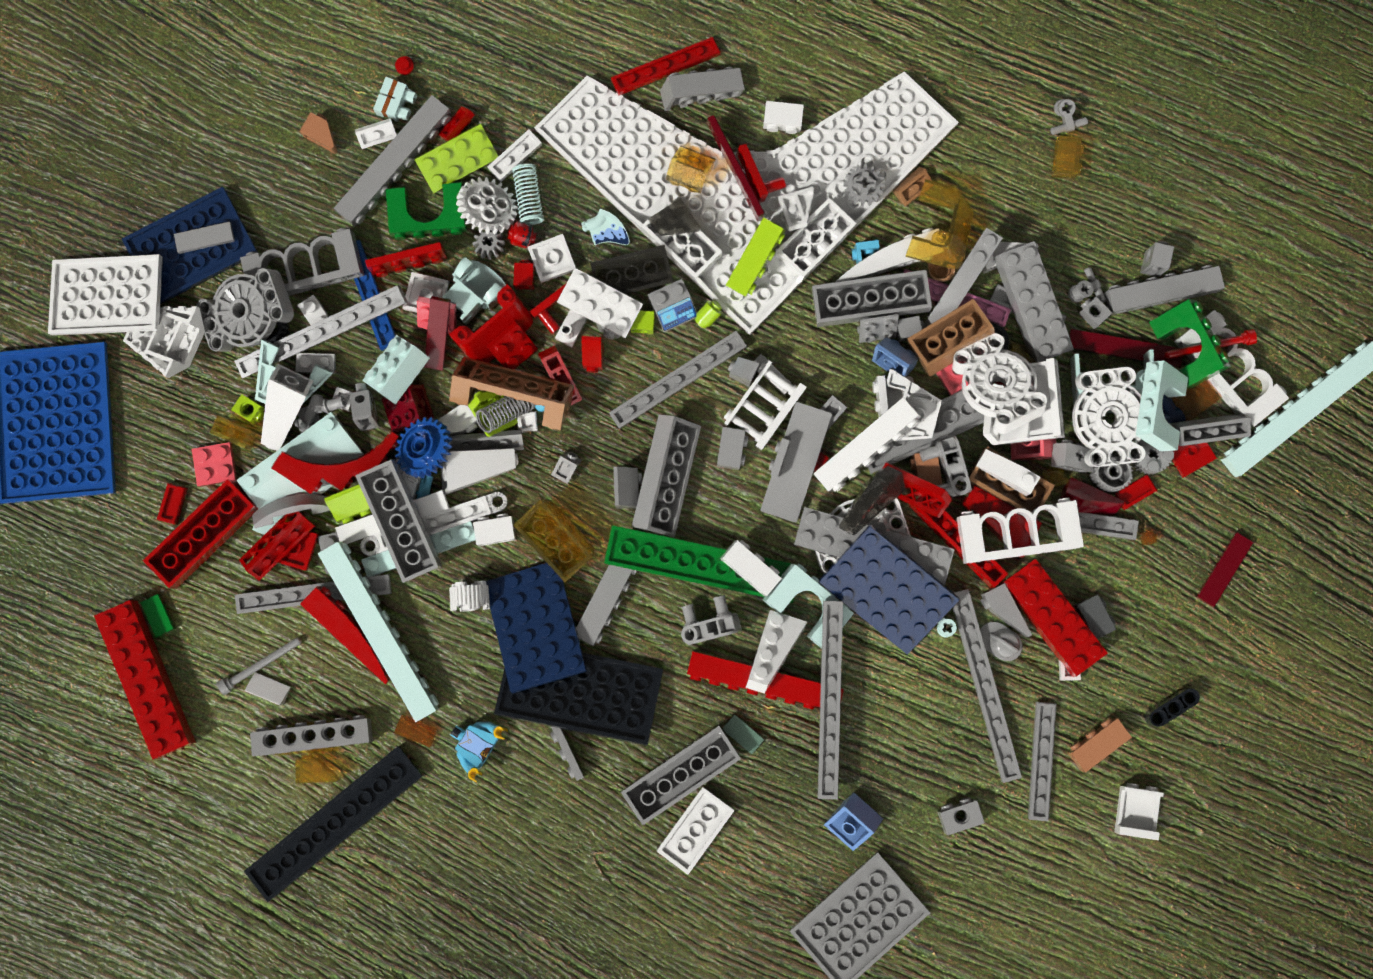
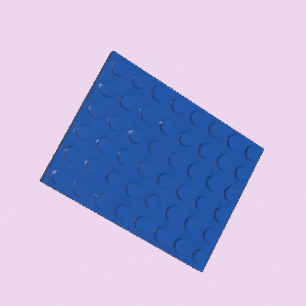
(55, 423)

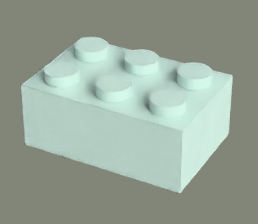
(395, 369)

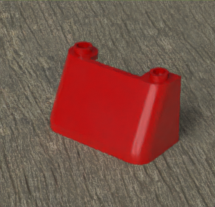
(475, 343)

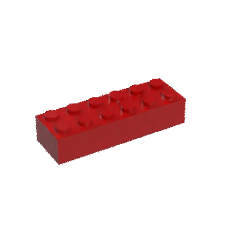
(200, 534)
(1054, 618)

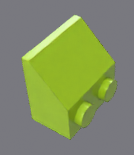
(348, 505)

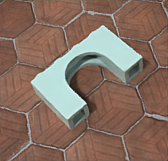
(1152, 426)
(795, 581)

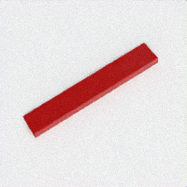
(665, 66)

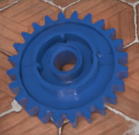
(423, 447)

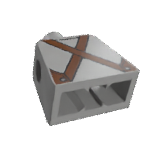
(363, 408)

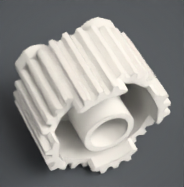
(469, 596)

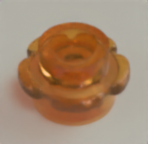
(1148, 538)

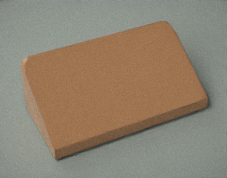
(911, 186)

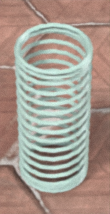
(526, 172)

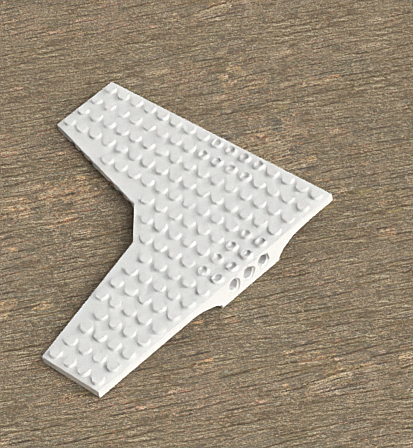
(630, 150)

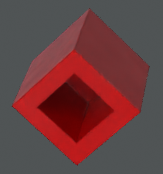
(524, 275)

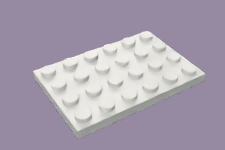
(105, 295)

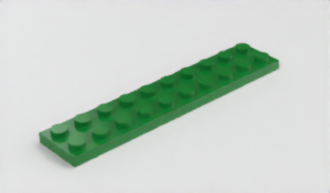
(677, 559)

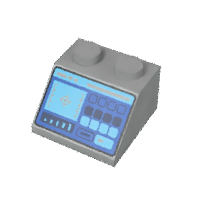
(672, 305)

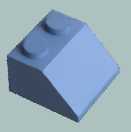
(890, 355)
(853, 821)

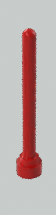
(1247, 337)

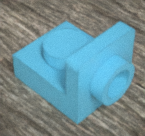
(866, 248)

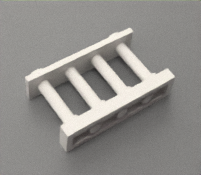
(771, 421)

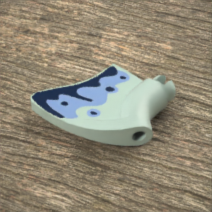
(606, 228)

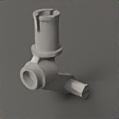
(319, 405)

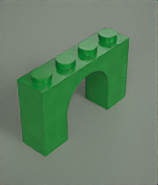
(403, 225)
(1212, 358)

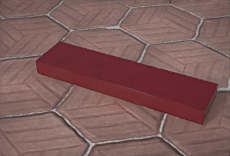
(437, 332)
(1224, 569)

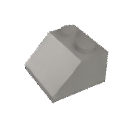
(626, 487)

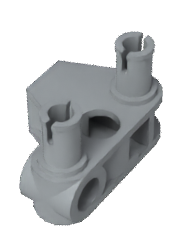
(954, 470)
(722, 625)

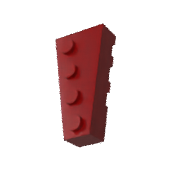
(983, 502)

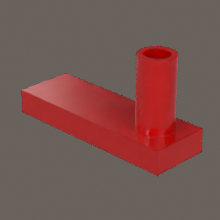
(749, 168)
(541, 311)

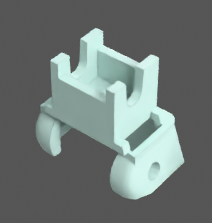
(474, 288)

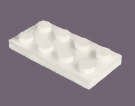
(599, 303)
(695, 830)

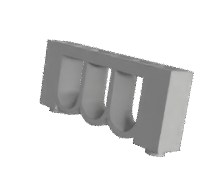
(347, 256)

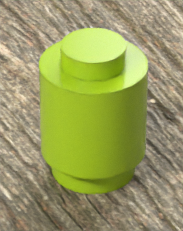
(708, 314)

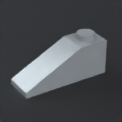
(1003, 606)

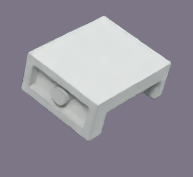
(1138, 811)

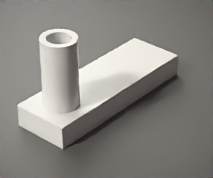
(571, 328)

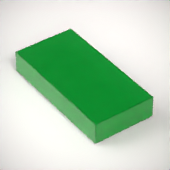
(157, 615)

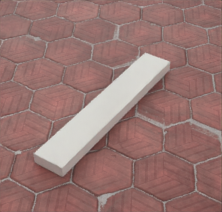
(367, 526)

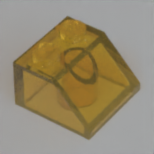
(690, 169)

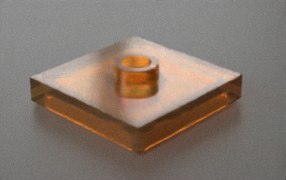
(1196, 400)

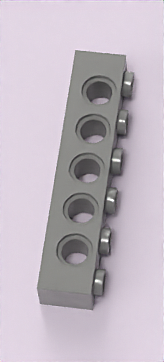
(260, 739)

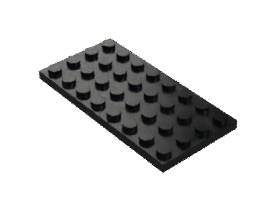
(606, 701)

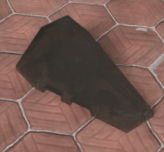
(872, 499)

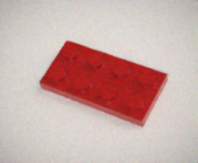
(405, 259)

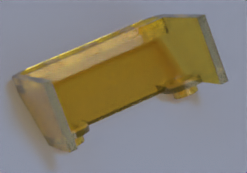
(949, 247)

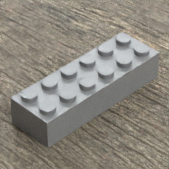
(871, 298)
(1033, 302)
(666, 475)
(398, 520)
(680, 775)

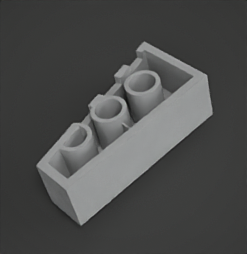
(701, 87)

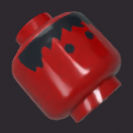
(521, 234)

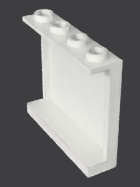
(1049, 424)

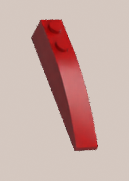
(344, 628)

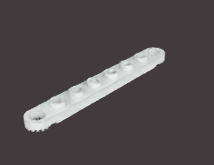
(446, 519)

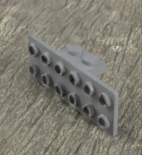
(795, 461)

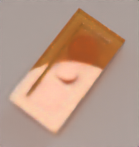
(416, 731)

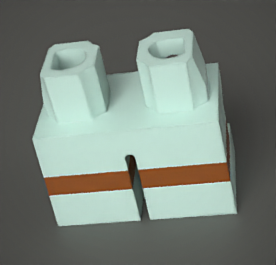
(392, 100)

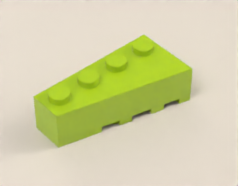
(755, 257)

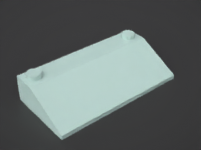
(321, 443)

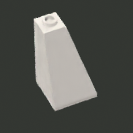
(283, 401)
(473, 467)

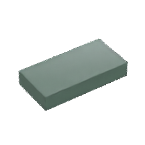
(743, 734)

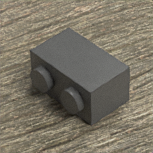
(1095, 615)

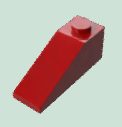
(592, 353)
(557, 370)

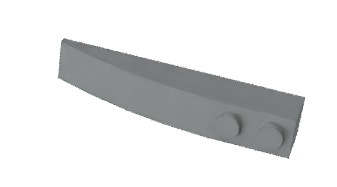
(965, 276)

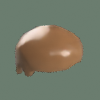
(940, 273)

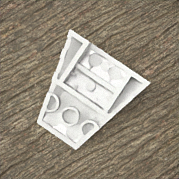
(174, 344)

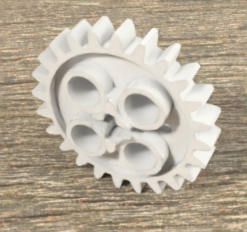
(486, 205)

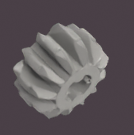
(484, 249)

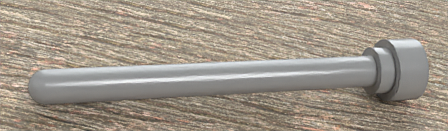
(226, 685)

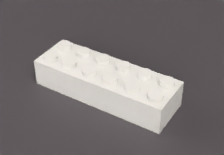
(868, 444)

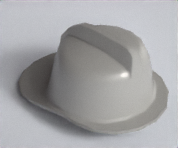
(1001, 641)

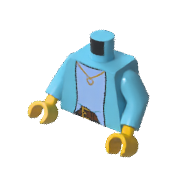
(476, 745)

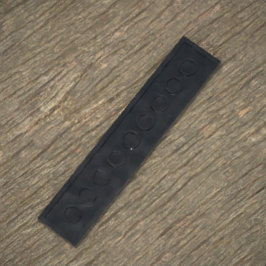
(333, 823)

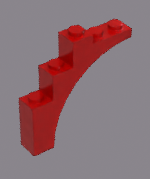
(308, 474)

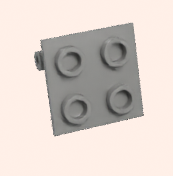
(877, 328)

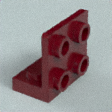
(409, 408)

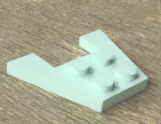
(265, 370)

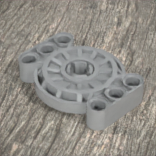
(223, 318)

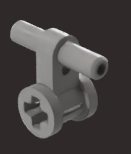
(1068, 123)
(1085, 288)

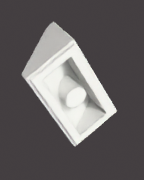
(268, 689)

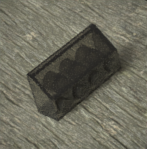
(634, 270)

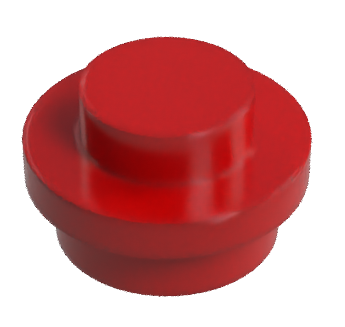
(404, 65)

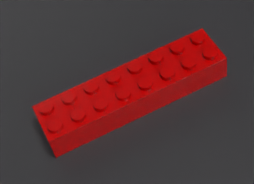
(144, 679)

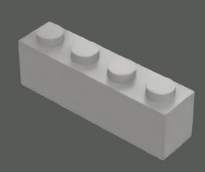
(1213, 429)

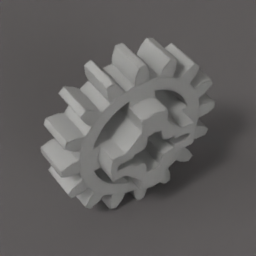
(871, 185)

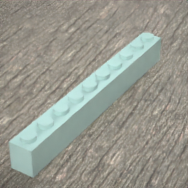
(1301, 411)
(378, 630)

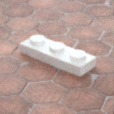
(514, 155)

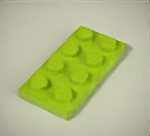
(456, 158)

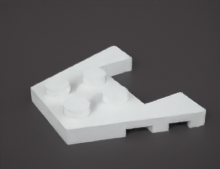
(922, 401)

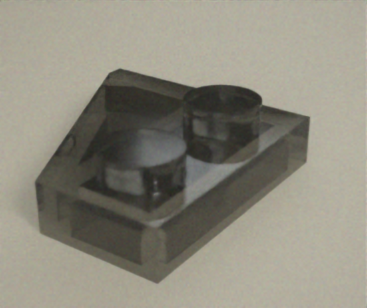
(674, 220)

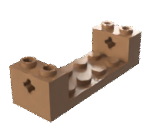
(479, 375)

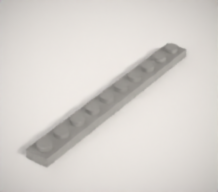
(327, 328)
(985, 688)
(830, 700)

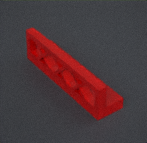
(923, 487)
(277, 545)

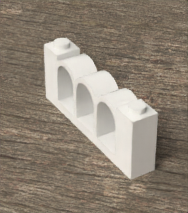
(1271, 395)
(1067, 527)

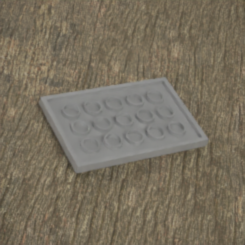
(859, 920)

